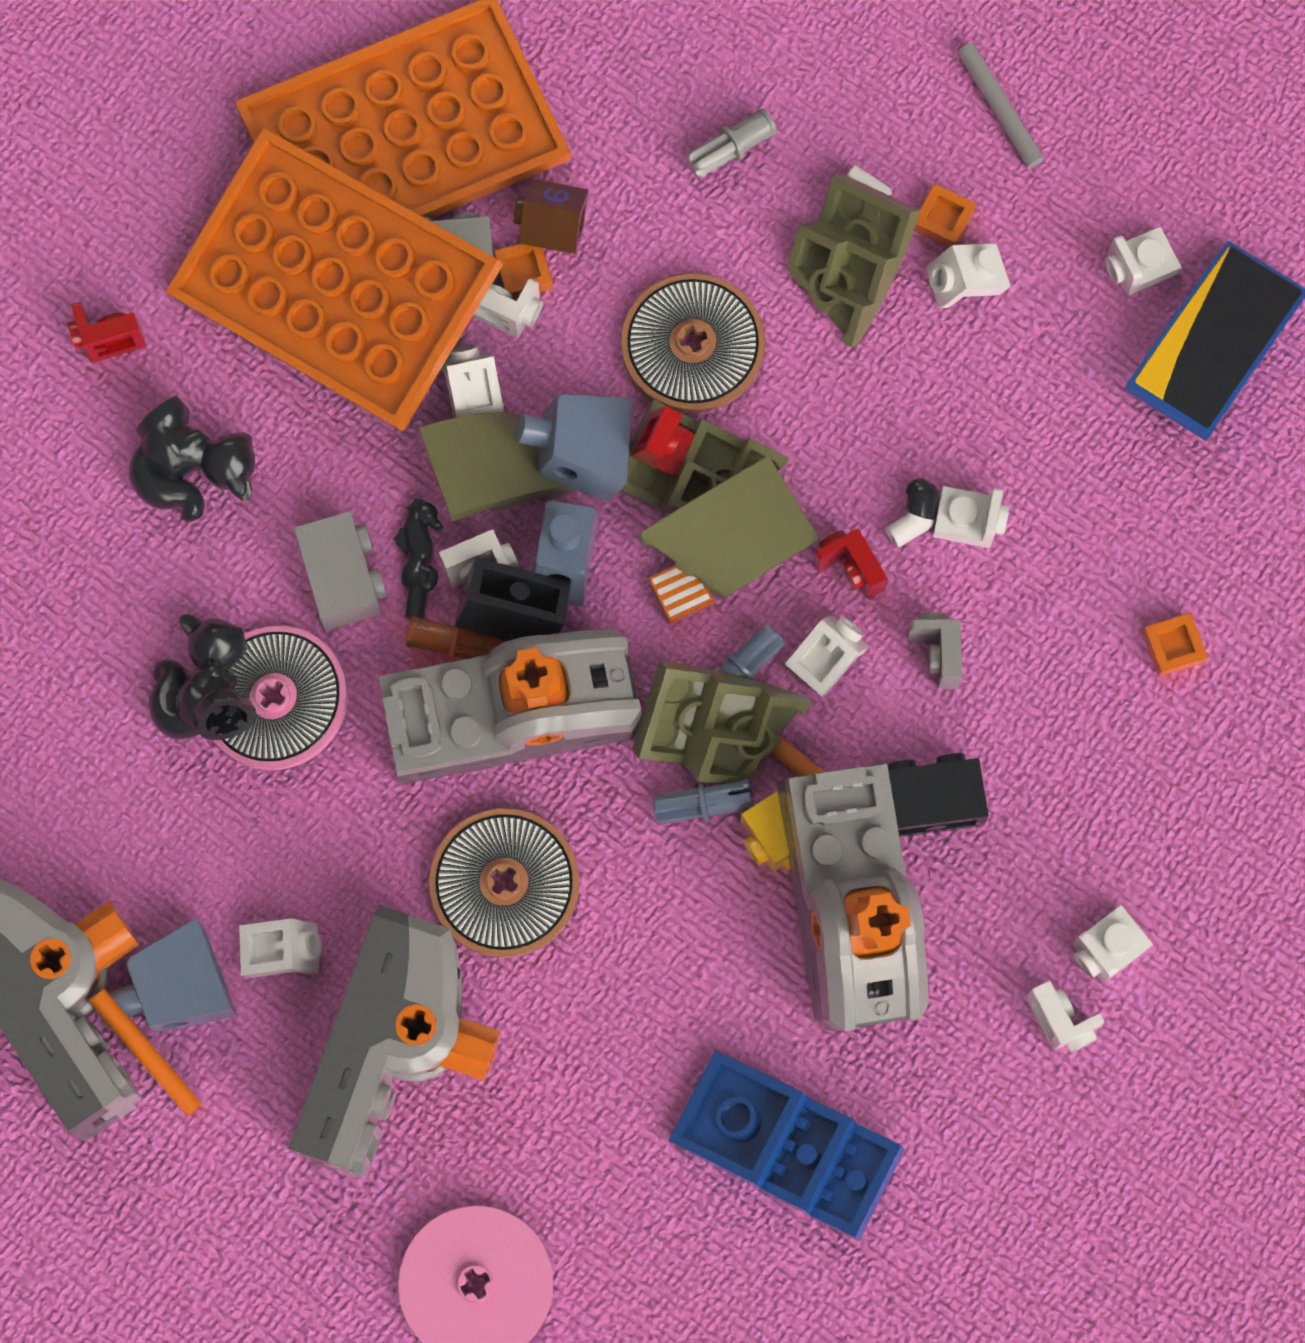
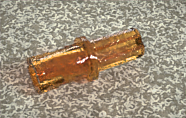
(449, 639)

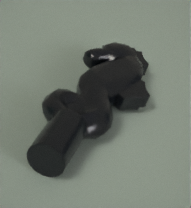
(416, 540)

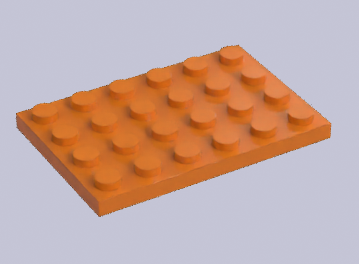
(422, 113)
(334, 279)

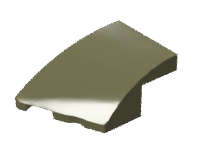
(852, 253)
(709, 462)
(484, 465)
(734, 530)
(713, 721)

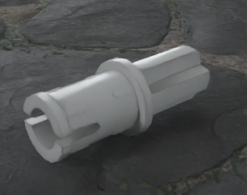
(731, 143)

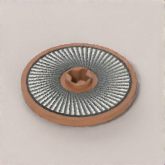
(676, 374)
(543, 878)

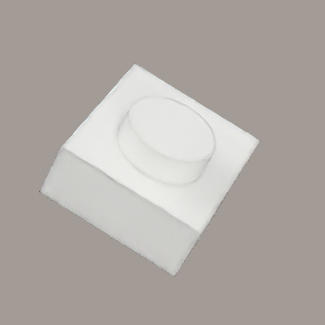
(967, 273)

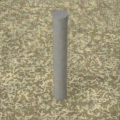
(1000, 105)

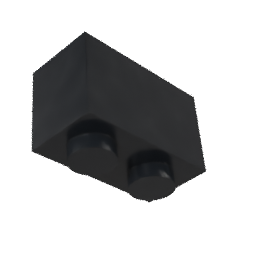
(511, 602)
(938, 795)

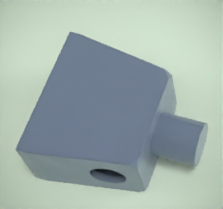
(582, 442)
(568, 545)
(176, 982)

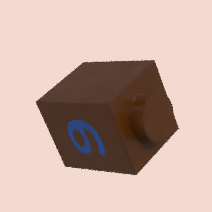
(551, 215)

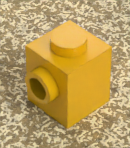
(766, 834)

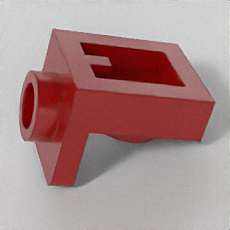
(109, 337)
(663, 442)
(860, 566)

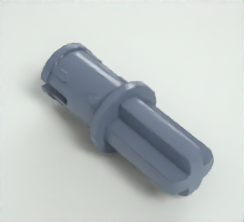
(753, 653)
(703, 802)

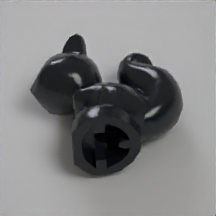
(175, 449)
(207, 698)

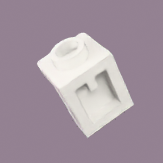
(1141, 261)
(509, 315)
(472, 382)
(970, 516)
(459, 558)
(827, 653)
(1110, 945)
(279, 948)
(1054, 1014)

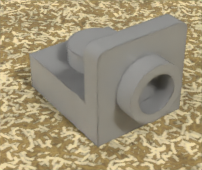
(946, 655)

